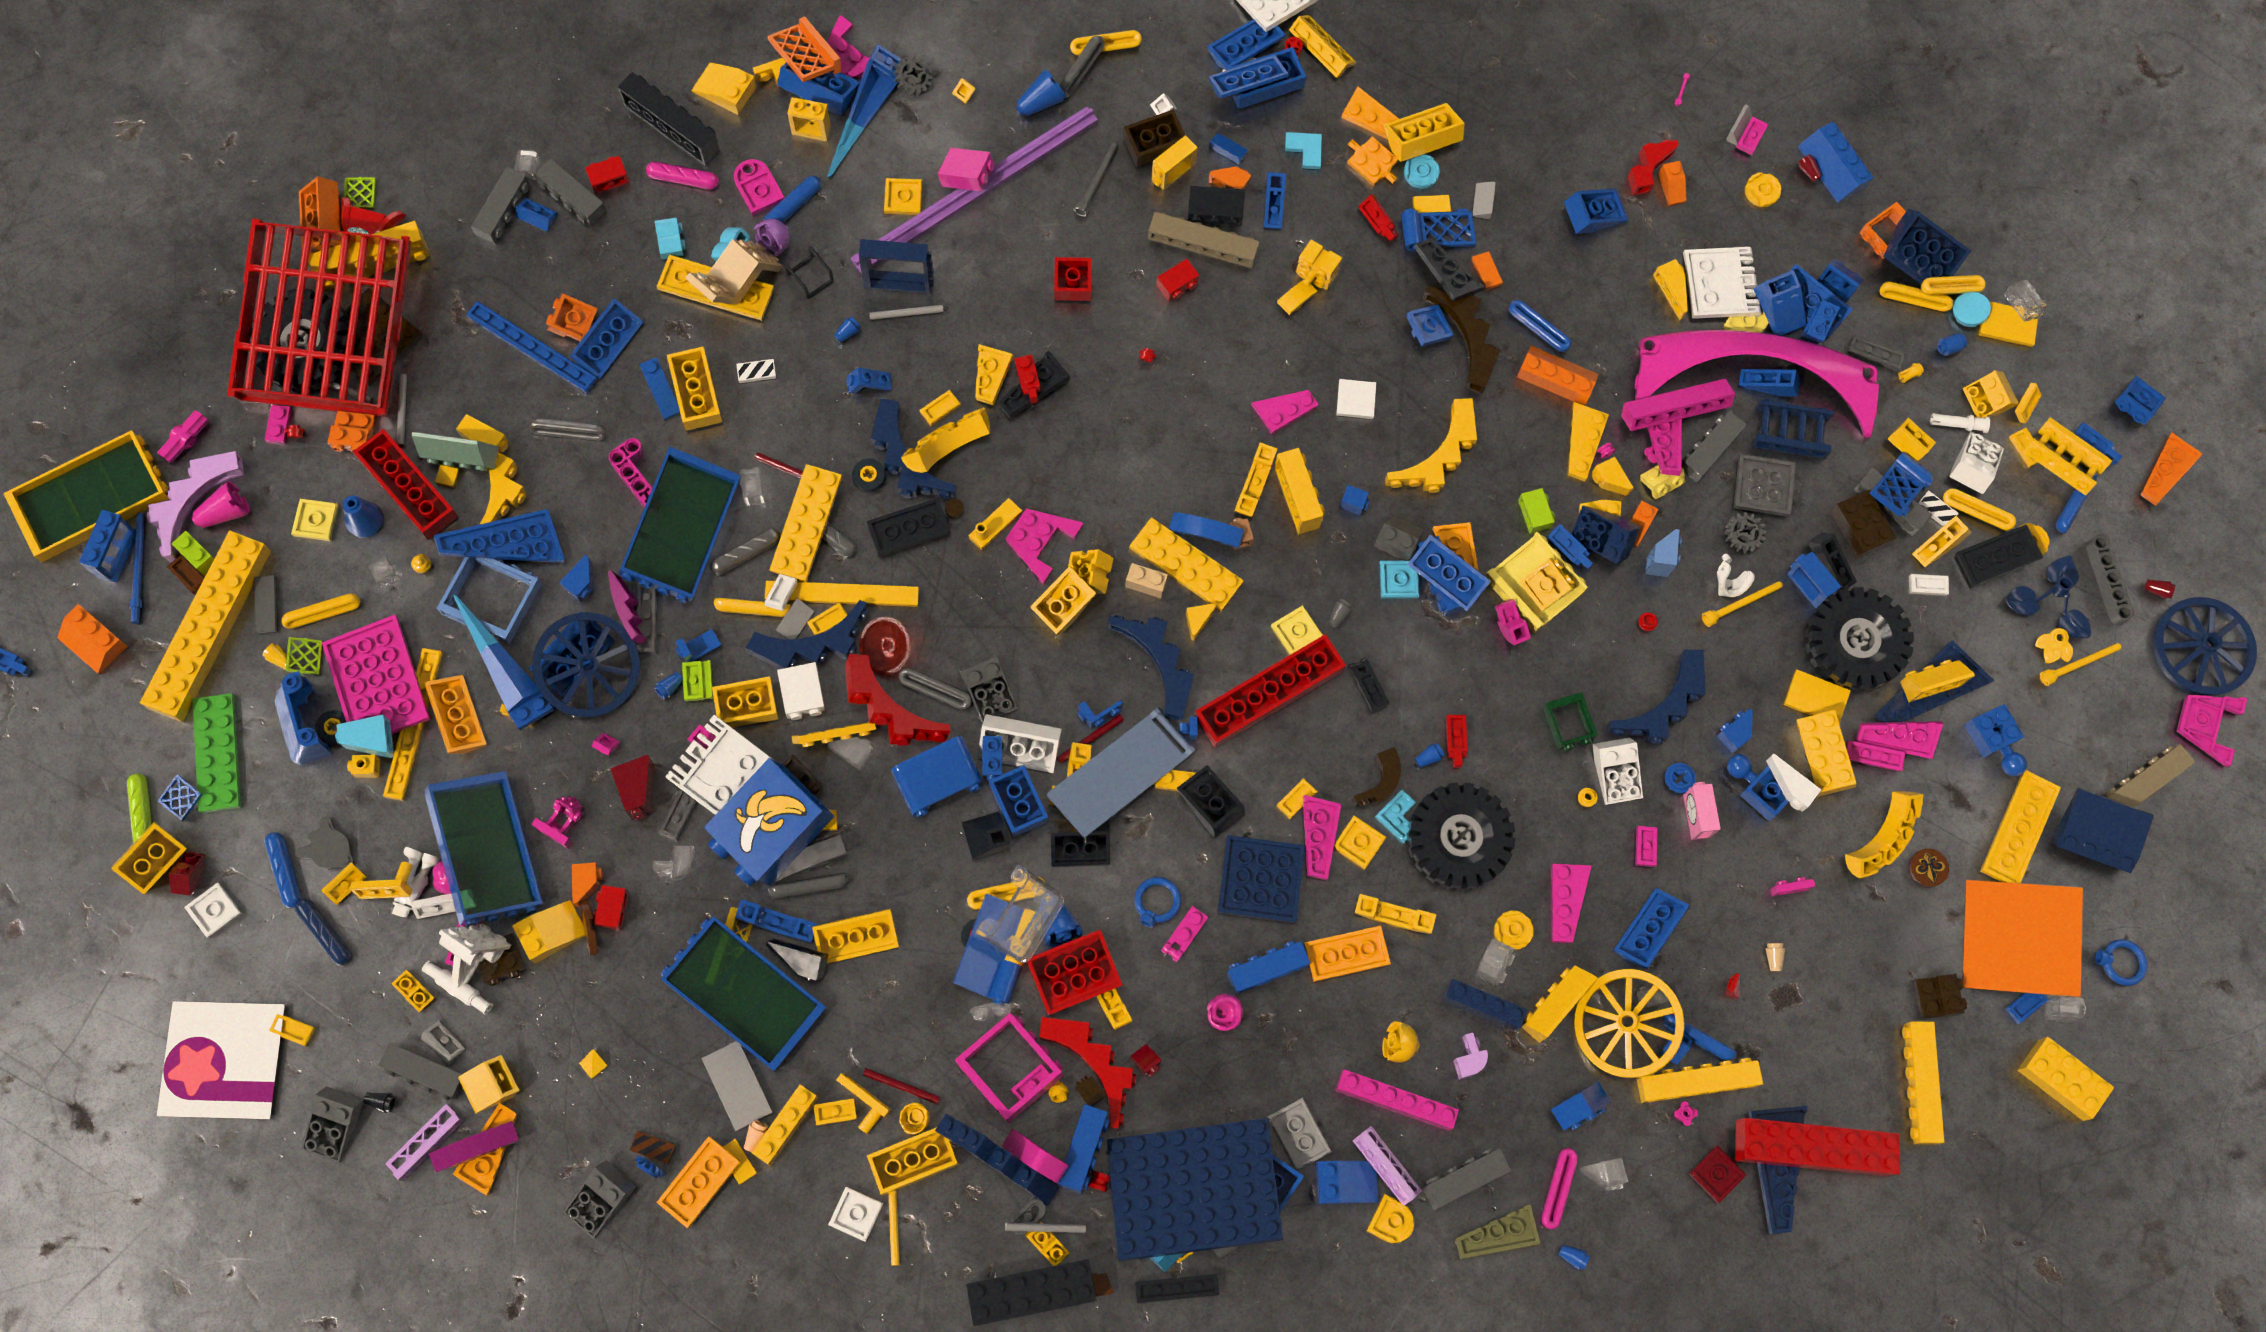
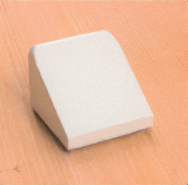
(1163, 104)

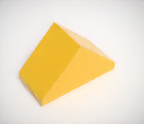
(1198, 617)

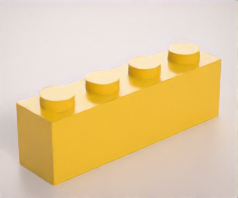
(785, 1125)

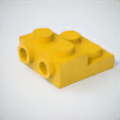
(1548, 583)

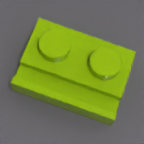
(697, 680)

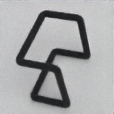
(788, 270)

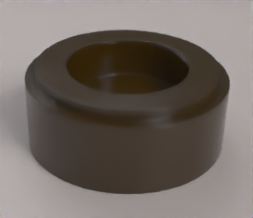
(954, 508)

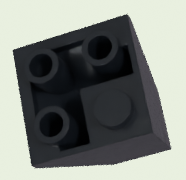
(986, 835)

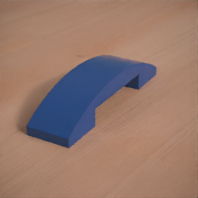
(1207, 529)
(775, 921)

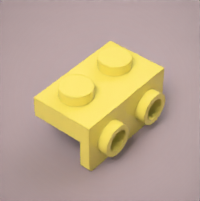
(1661, 483)

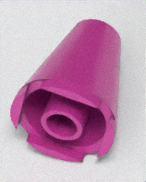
(221, 507)

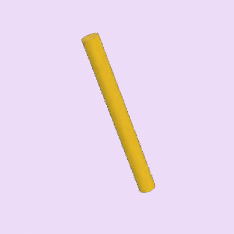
(893, 1215)

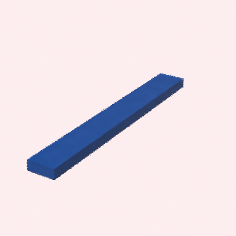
(532, 347)

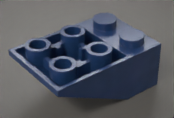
(1605, 533)

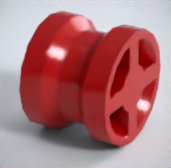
(1296, 43)
(1099, 1181)

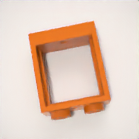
(1895, 213)

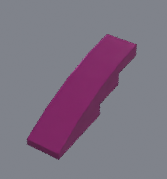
(624, 604)
(473, 1147)

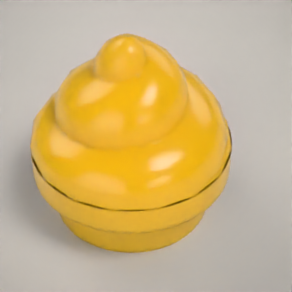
(421, 563)
(1058, 1092)

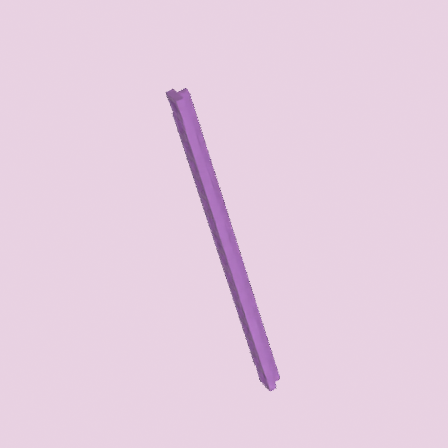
(1002, 172)

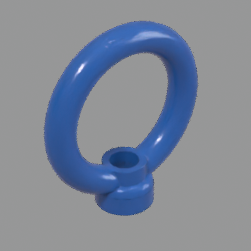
(1148, 917)
(2105, 959)

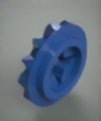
(1678, 769)
(649, 1167)

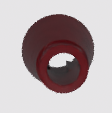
(1810, 167)
(2160, 588)

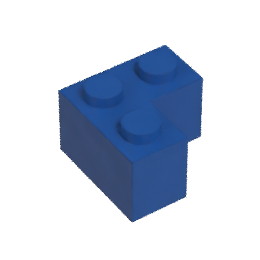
(1585, 1104)

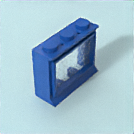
(108, 546)

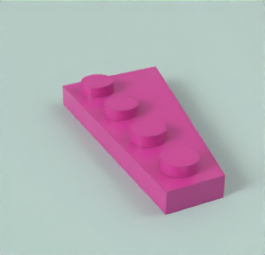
(1667, 446)
(1908, 737)
(1320, 830)
(1567, 896)

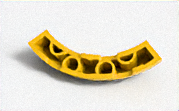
(946, 439)
(1891, 838)

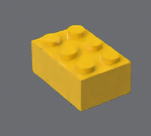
(746, 702)
(148, 858)

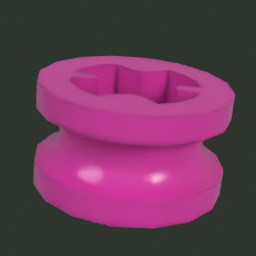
(1606, 450)

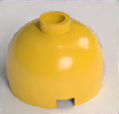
(1401, 1042)

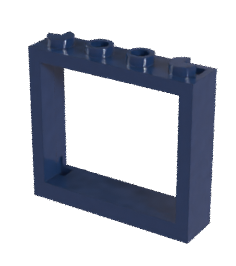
(897, 252)

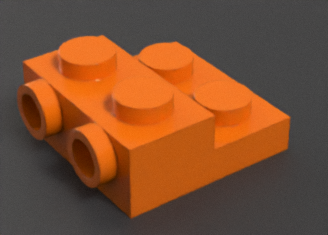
(570, 317)
(350, 430)

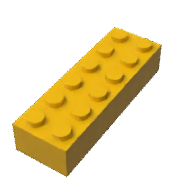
(418, 252)

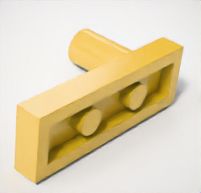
(995, 524)
(385, 888)
(878, 1107)

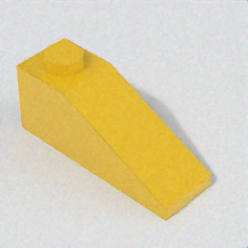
(1673, 284)
(1942, 542)

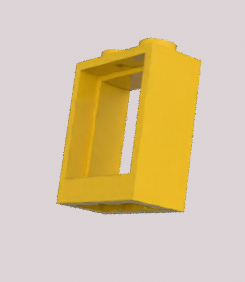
(802, 117)
(1174, 162)

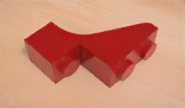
(1651, 157)

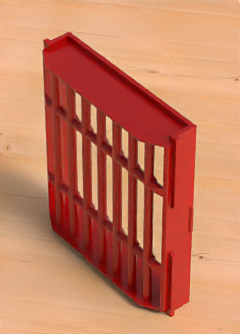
(251, 277)

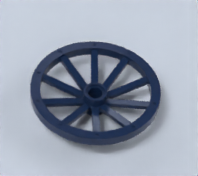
(2203, 648)
(592, 711)

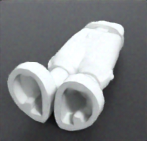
(416, 883)

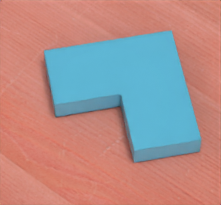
(1308, 144)
(1393, 815)

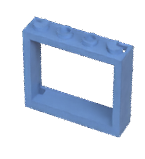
(445, 605)

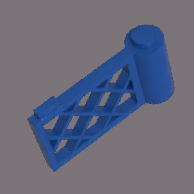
(1415, 228)
(1910, 472)

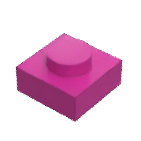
(605, 744)

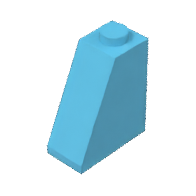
(367, 736)

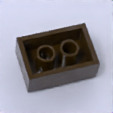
(1152, 136)
(1863, 524)

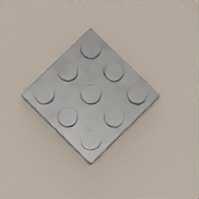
(1764, 485)

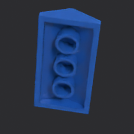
(1243, 44)
(1247, 76)
(1815, 292)
(606, 338)
(1449, 572)
(1651, 929)

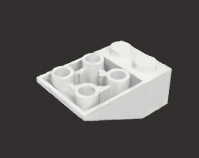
(1977, 462)
(1618, 770)

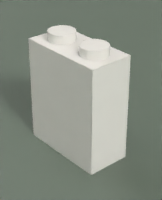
(801, 691)

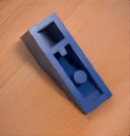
(1274, 199)
(1771, 381)
(660, 388)

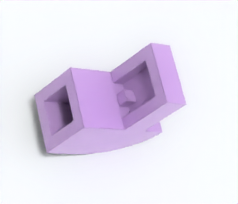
(1473, 1062)

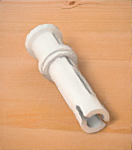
(1969, 423)

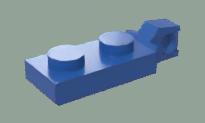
(2098, 442)
(1570, 546)
(12, 664)

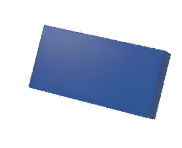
(2025, 1006)

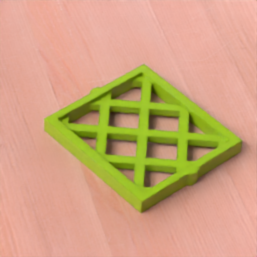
(360, 181)
(311, 650)

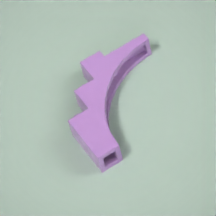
(184, 494)

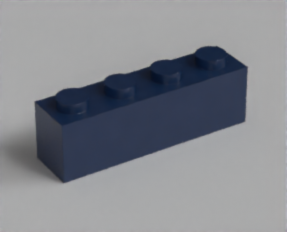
(1484, 1005)

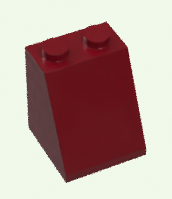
(635, 786)

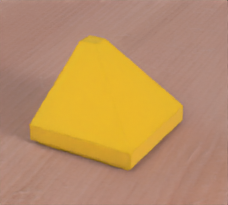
(964, 90)
(593, 1064)

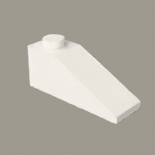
(1795, 786)

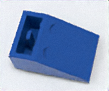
(1782, 303)

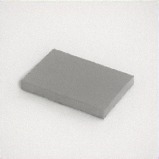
(1299, 1134)

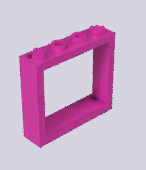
(1035, 1093)

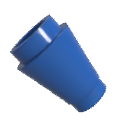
(847, 329)
(667, 686)
(1430, 755)
(1575, 1256)

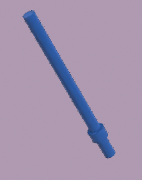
(136, 602)

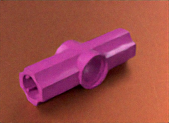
(183, 436)

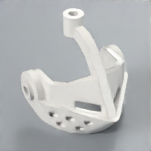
(1738, 585)

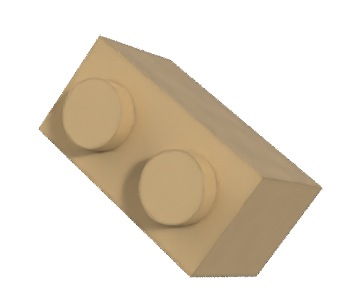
(1146, 580)

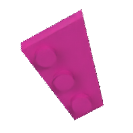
(1285, 409)

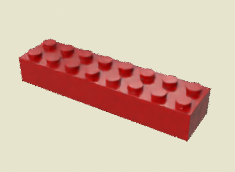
(1270, 691)
(1817, 1147)

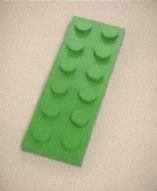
(216, 753)

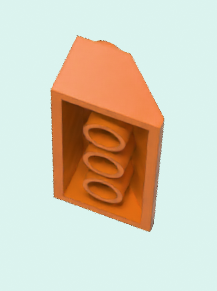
(320, 209)
(1557, 375)

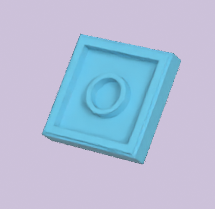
(1398, 580)

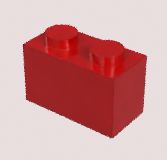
(607, 174)
(1178, 280)
(610, 907)

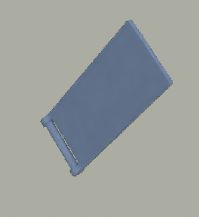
(1119, 773)

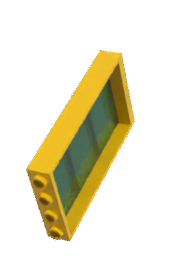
(66, 501)

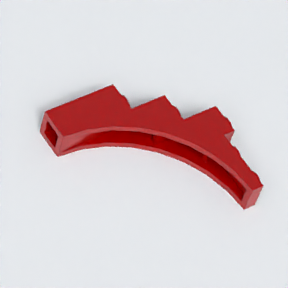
(883, 710)
(1114, 1079)

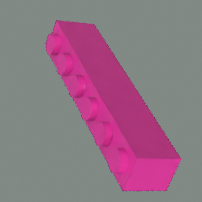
(1678, 404)
(1397, 1100)

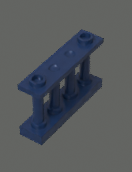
(1782, 442)

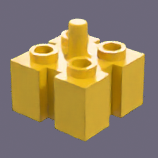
(1318, 265)
(1092, 568)

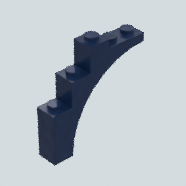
(887, 436)
(1150, 637)
(836, 640)
(1654, 724)
(997, 1158)

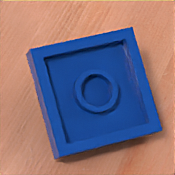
(1429, 325)

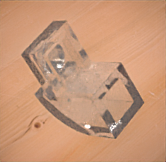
(682, 865)

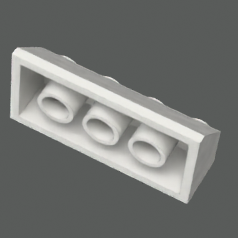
(1023, 742)

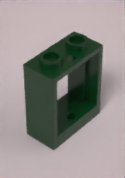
(1563, 703)

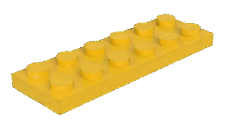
(674, 281)
(806, 523)
(1186, 564)
(2020, 828)

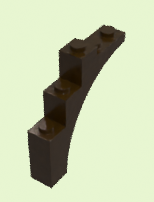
(1462, 313)

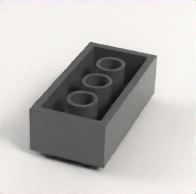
(1466, 1179)

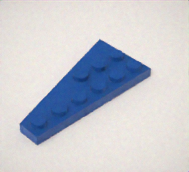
(514, 538)

